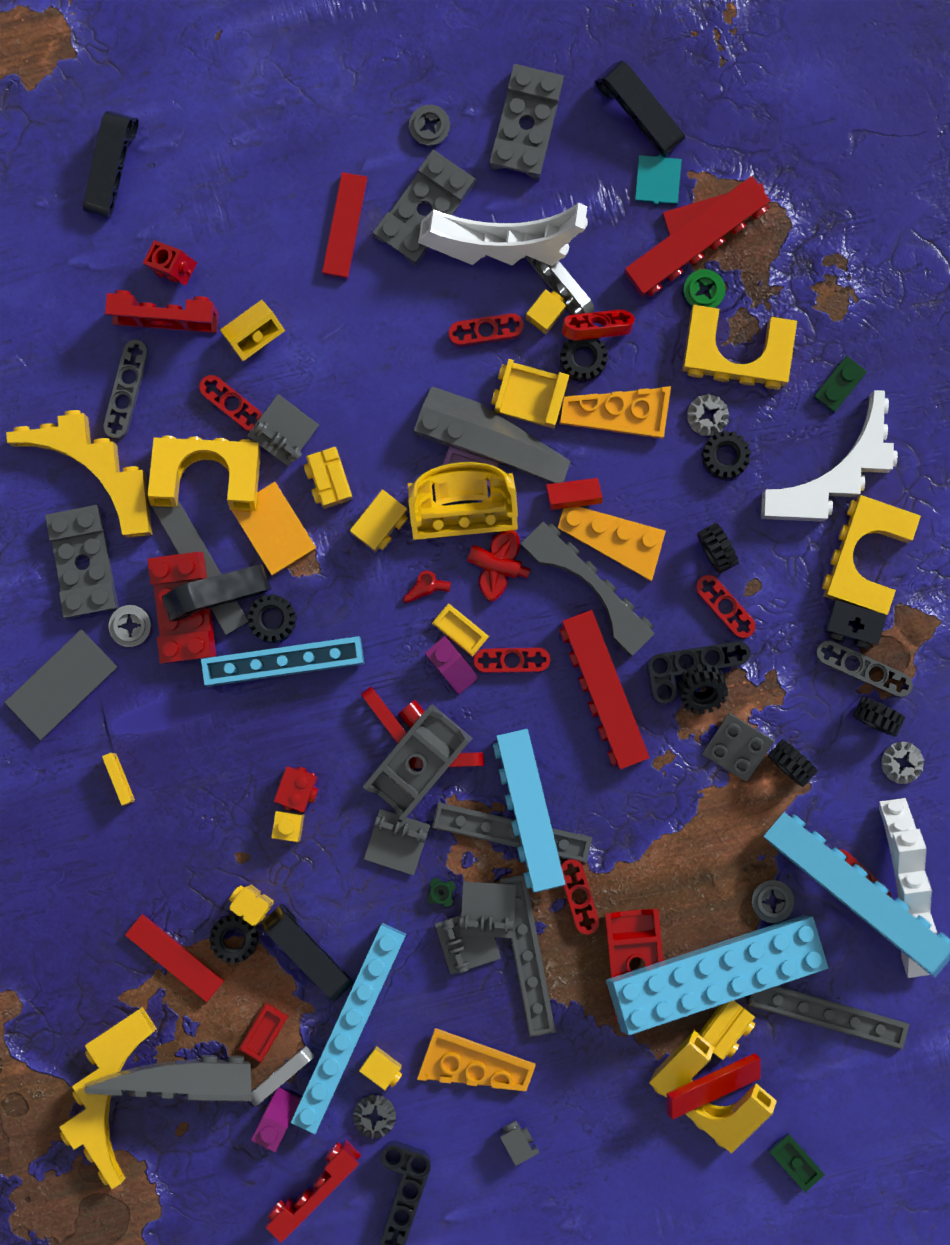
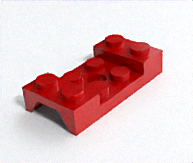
(198, 316)
(190, 636)
(631, 936)
(288, 1215)

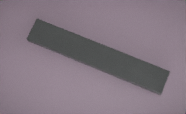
(187, 541)
(499, 830)
(529, 963)
(831, 1015)

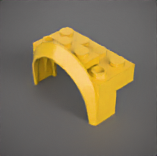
(461, 483)

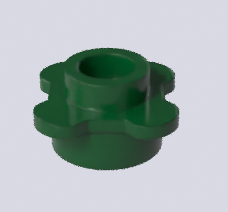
(435, 897)

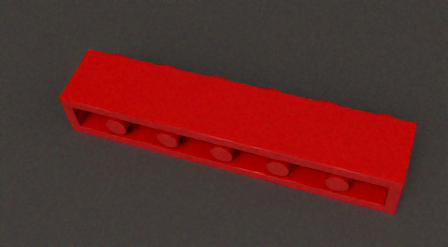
(697, 236)
(604, 689)

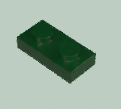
(840, 384)
(796, 1162)

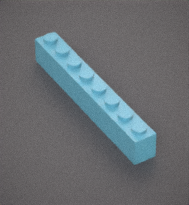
(859, 894)
(348, 1028)

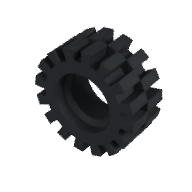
(579, 372)
(726, 439)
(717, 548)
(257, 611)
(699, 678)
(879, 716)
(792, 763)
(219, 946)

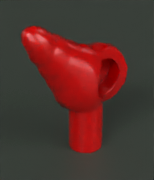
(425, 586)

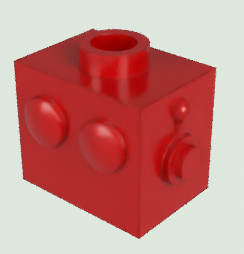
(169, 263)
(297, 789)

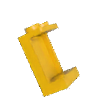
(530, 394)

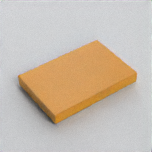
(275, 530)

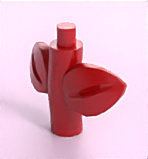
(498, 564)

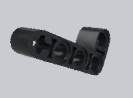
(641, 106)
(108, 162)
(215, 591)
(698, 657)
(306, 952)
(401, 1200)

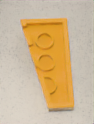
(627, 412)
(622, 540)
(465, 1061)

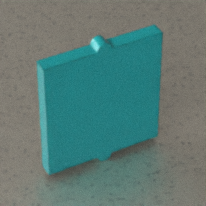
(658, 179)

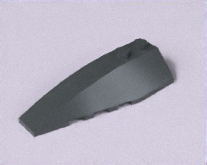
(484, 433)
(194, 1078)

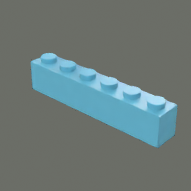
(282, 661)
(530, 811)

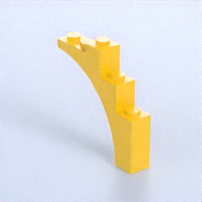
(72, 438)
(92, 1124)

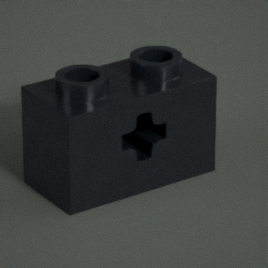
(869, 621)

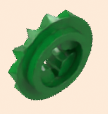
(706, 278)

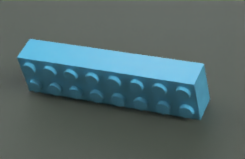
(716, 974)

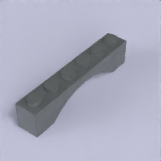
(549, 550)

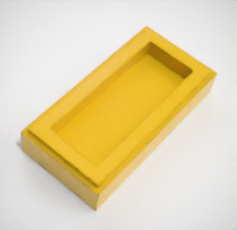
(460, 630)
(118, 778)

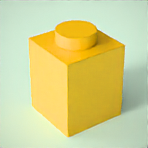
(546, 311)
(287, 826)
(381, 1068)

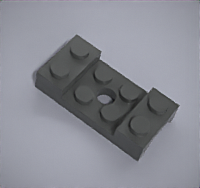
(533, 96)
(436, 184)
(79, 534)
(436, 743)

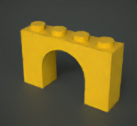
(704, 358)
(175, 455)
(865, 518)
(725, 1124)

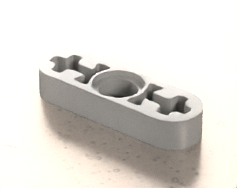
(281, 1075)

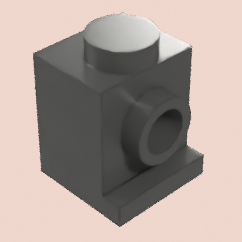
(518, 1142)

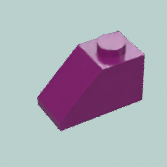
(451, 665)
(276, 1119)

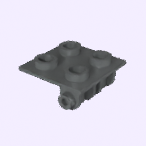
(283, 430)
(738, 747)
(396, 842)
(488, 909)
(464, 951)

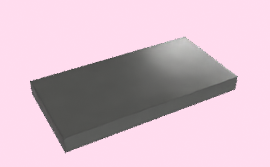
(61, 684)

